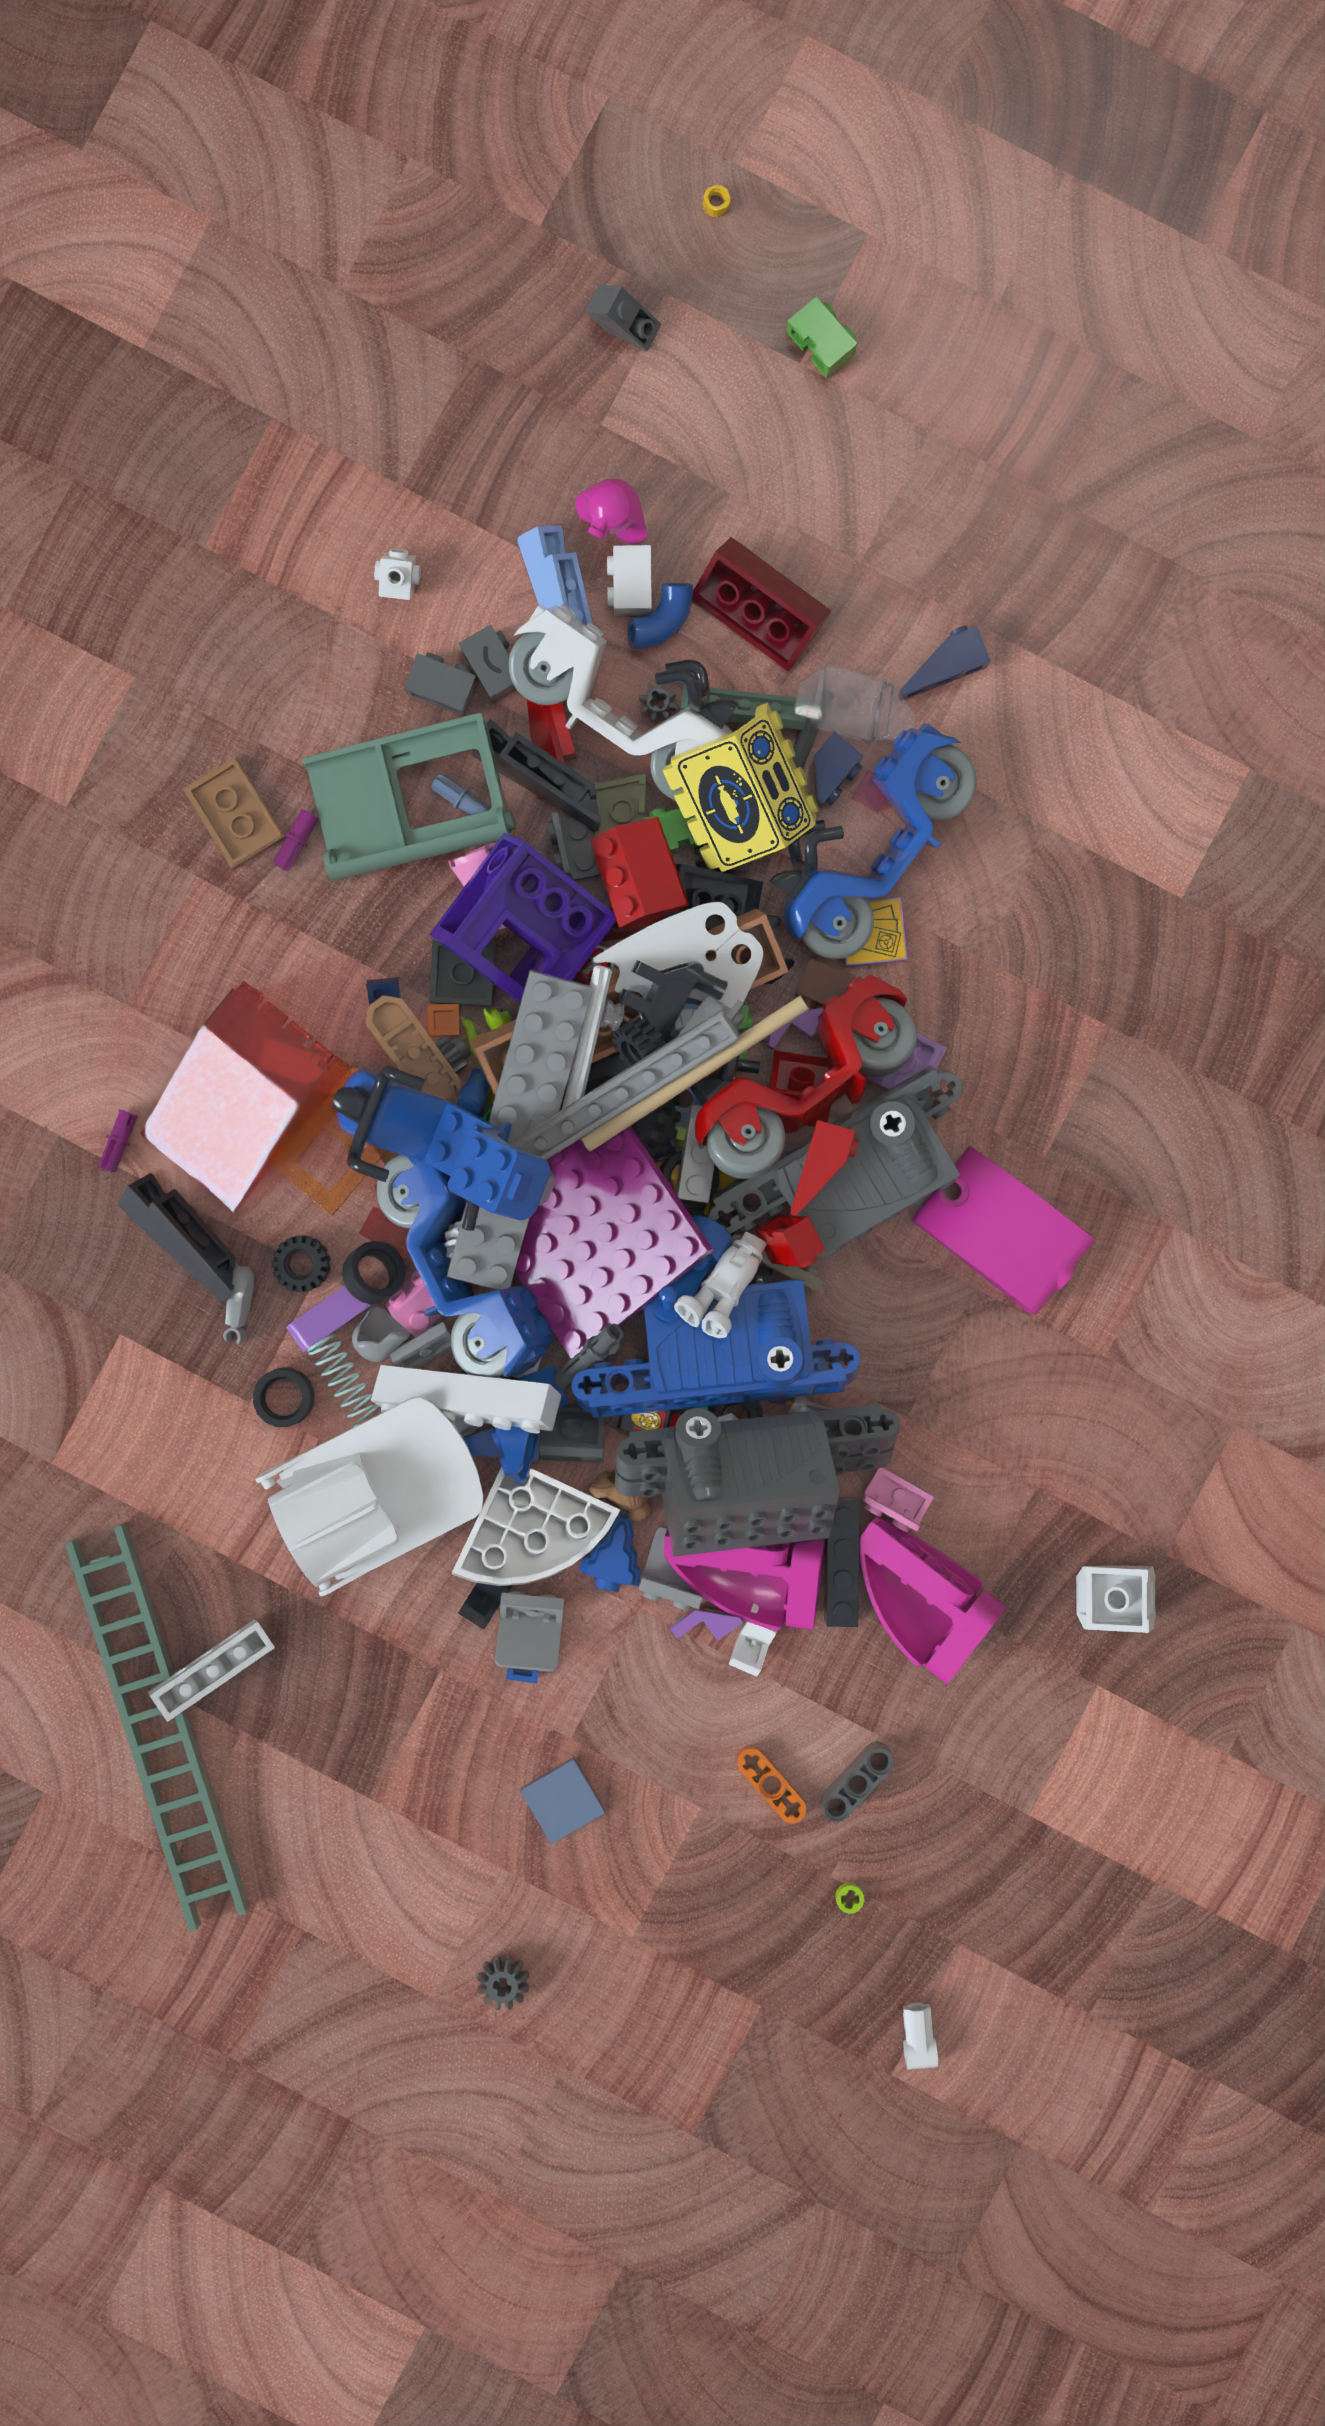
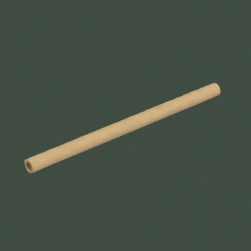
(683, 1082)

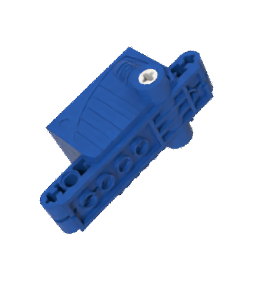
(759, 1360)

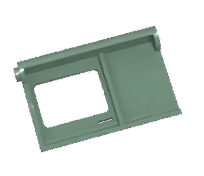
(365, 807)

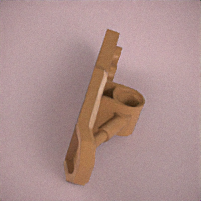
(411, 1047)

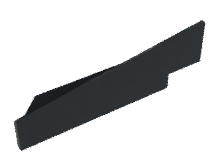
(543, 775)
(181, 1234)

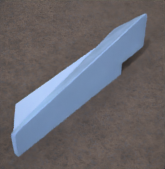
(553, 572)

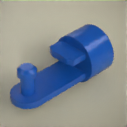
(691, 1281)

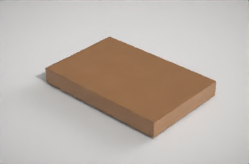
(234, 813)

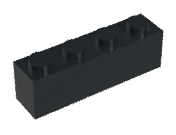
(842, 1566)

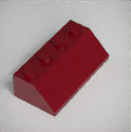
(759, 603)

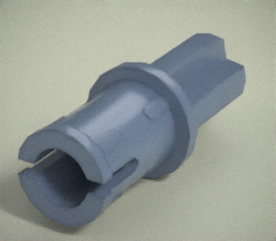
(458, 796)

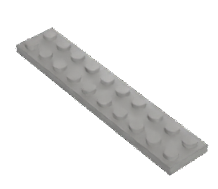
(526, 1095)

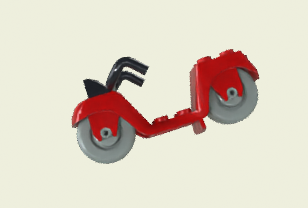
(748, 1122)

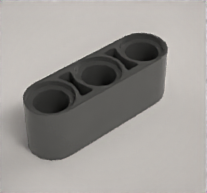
(855, 1796)

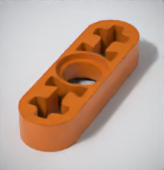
(762, 1761)

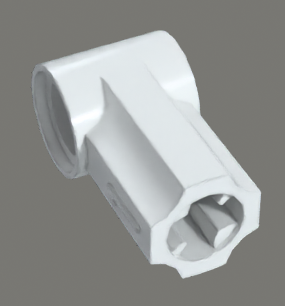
(919, 2046)

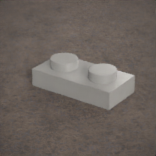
(423, 1348)

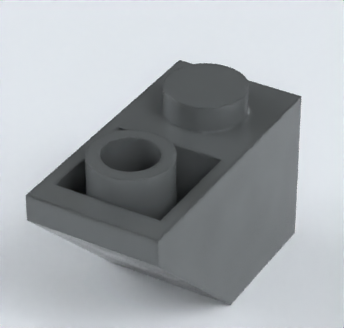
(622, 316)

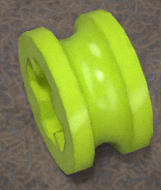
(855, 1905)

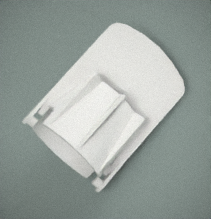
(374, 1493)

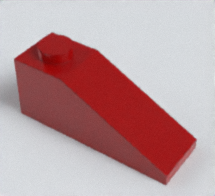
(824, 1159)

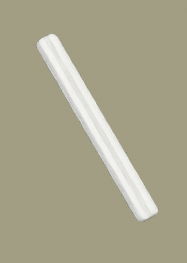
(588, 1037)

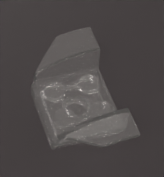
(853, 705)

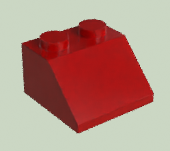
(795, 1072)

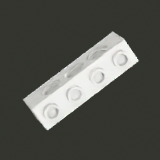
(211, 1670)

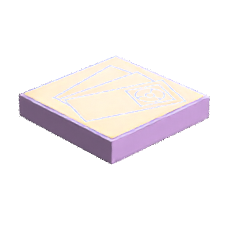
(887, 938)

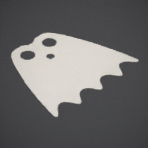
(685, 940)

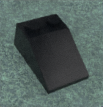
(711, 886)

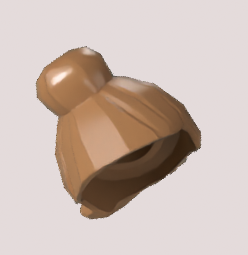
(604, 1486)

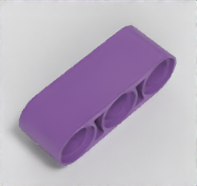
(326, 1318)

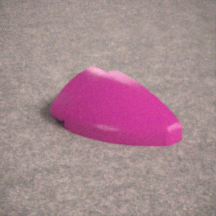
(775, 1577)
(925, 1599)

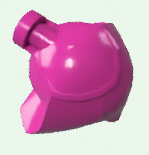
(612, 509)

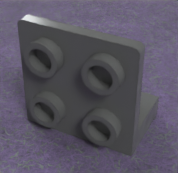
(575, 853)

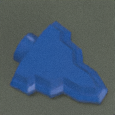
(614, 1558)

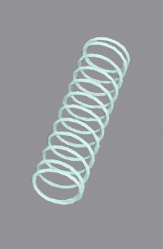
(314, 1349)

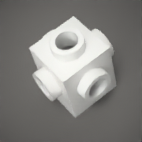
(394, 584)

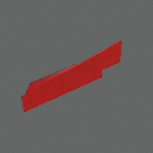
(549, 731)

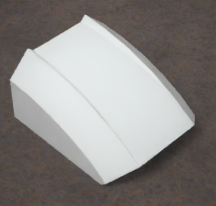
(1116, 1598)

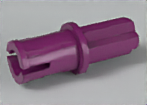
(295, 840)
(117, 1141)

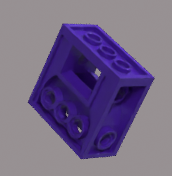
(505, 895)

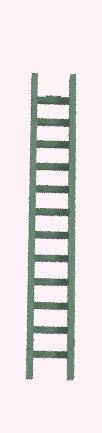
(140, 1749)

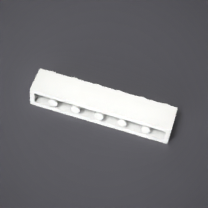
(471, 1397)

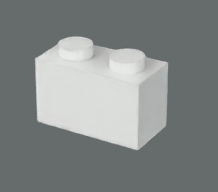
(632, 580)

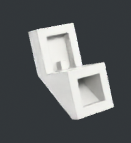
(751, 1646)

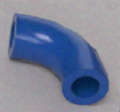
(665, 620)

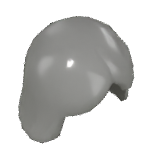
(379, 1326)

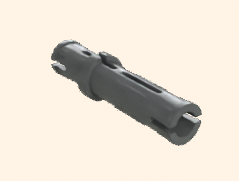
(595, 1350)

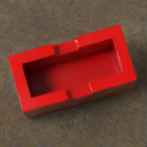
(790, 1241)

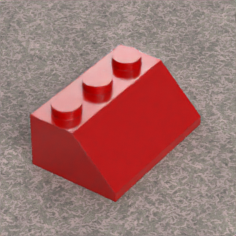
(639, 873)

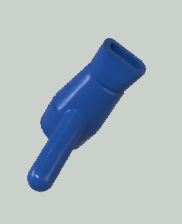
(474, 1093)

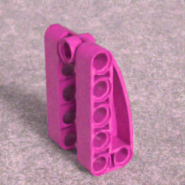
(1005, 1232)

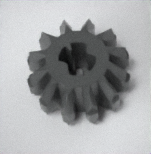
(491, 1982)

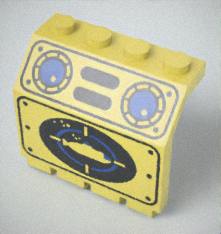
(743, 793)

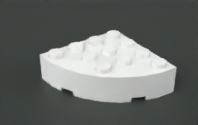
(531, 1531)

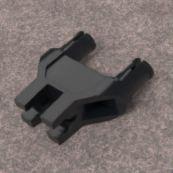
(669, 993)

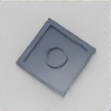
(562, 1800)

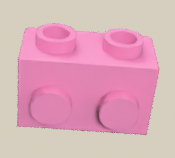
(408, 1306)
(897, 1499)

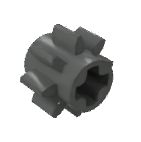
(661, 695)
(454, 1052)

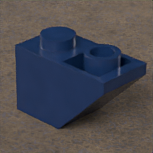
(832, 766)

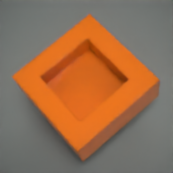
(443, 1020)

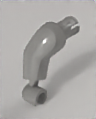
(239, 1303)

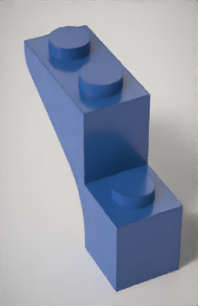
(518, 1444)

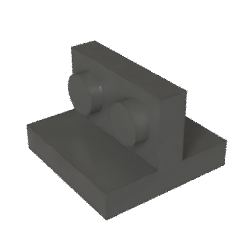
(574, 1436)

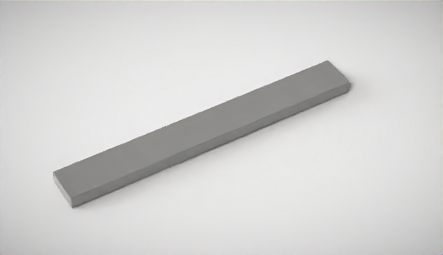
(629, 1086)

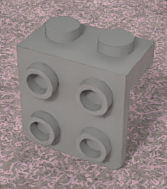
(662, 1581)
(529, 1631)

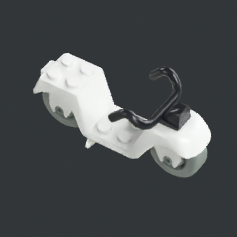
(561, 661)

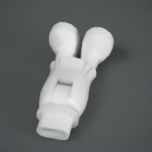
(725, 1285)

